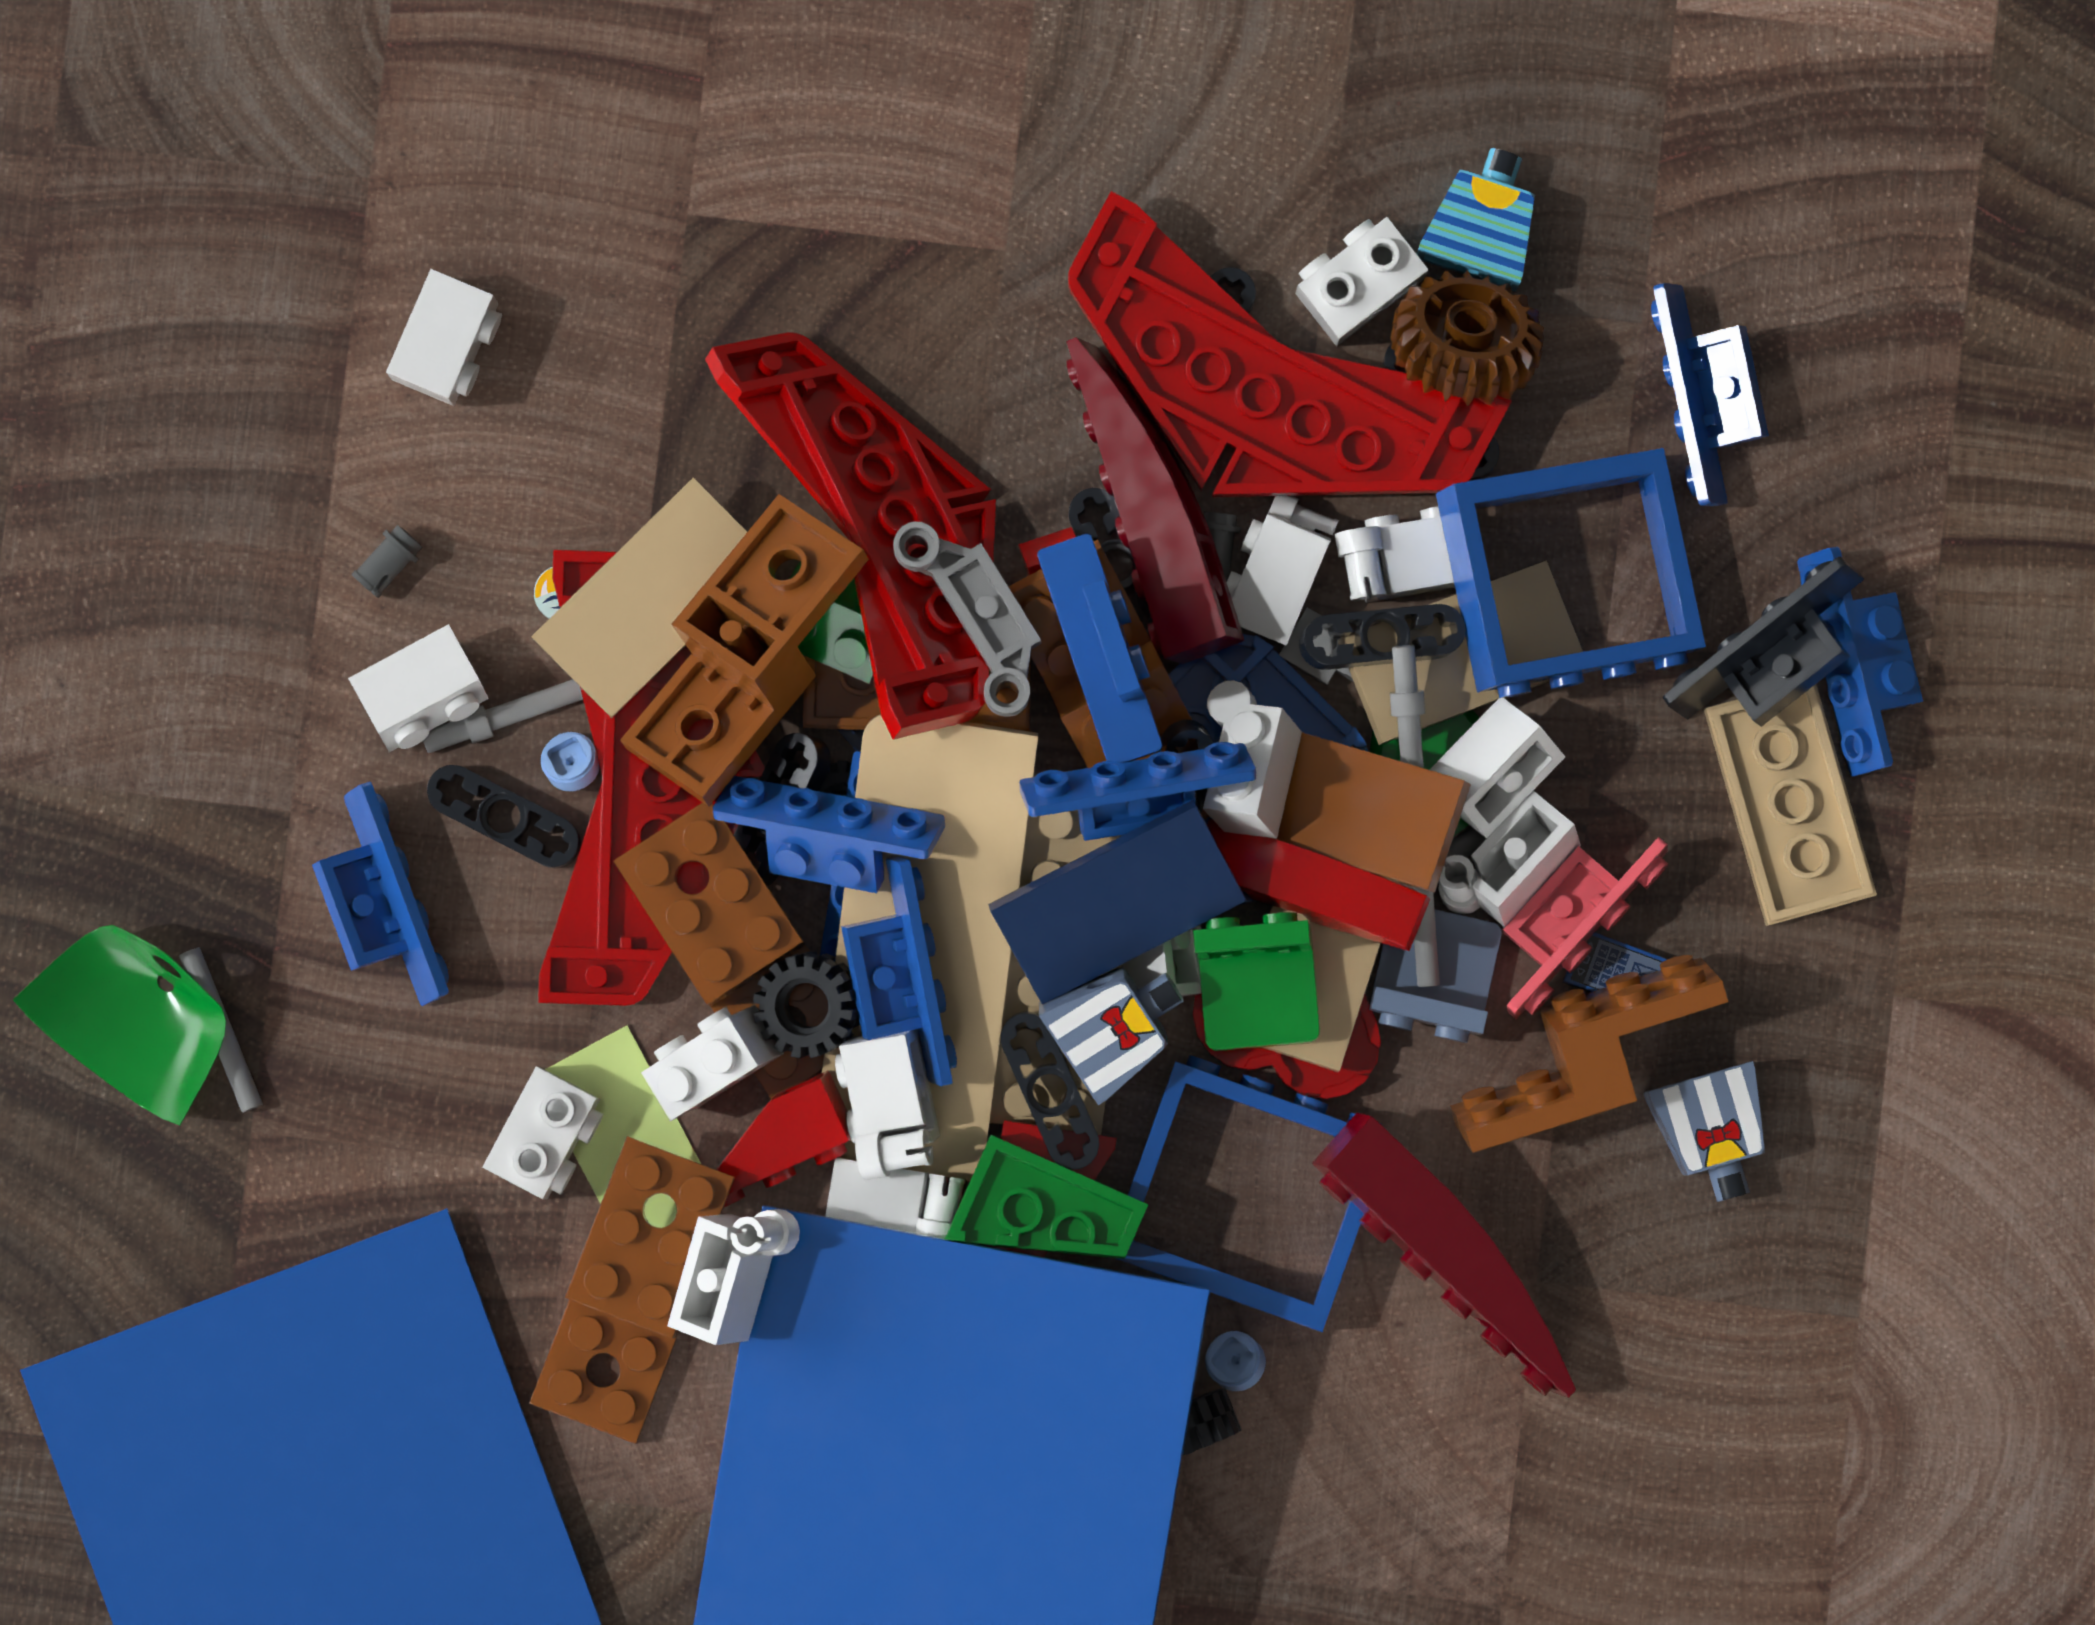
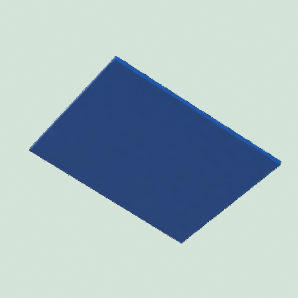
(949, 1437)
(314, 1453)

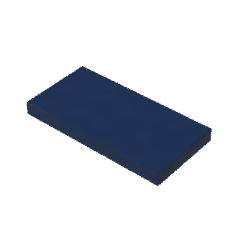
(1117, 902)

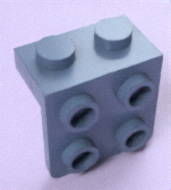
(1466, 968)

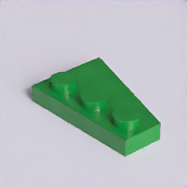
(1042, 1207)

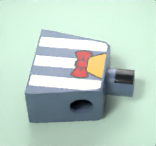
(1110, 1027)
(1712, 1125)

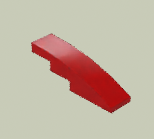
(1323, 888)

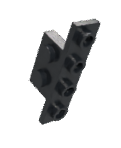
(1777, 654)

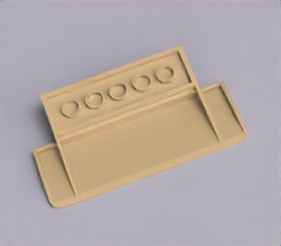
(982, 855)

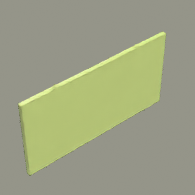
(629, 1108)

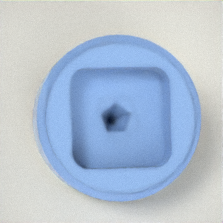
(570, 761)
(1235, 1361)

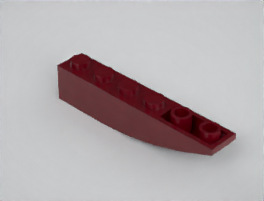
(1158, 516)
(1442, 1243)

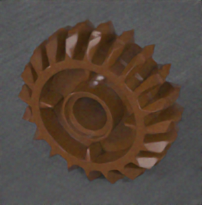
(1467, 337)

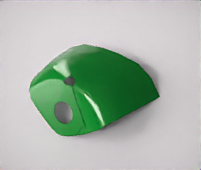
(118, 1022)

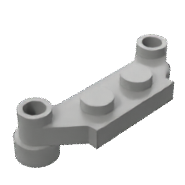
(981, 605)

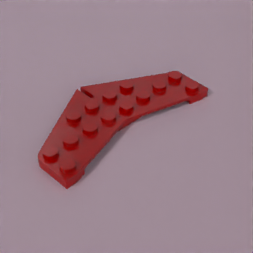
(1224, 380)
(872, 479)
(604, 939)

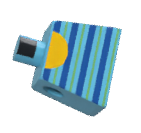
(1483, 223)

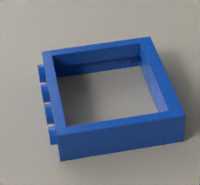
(1474, 589)
(1257, 1095)

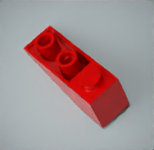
(790, 1129)

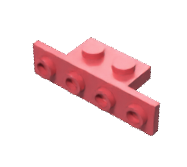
(1568, 912)

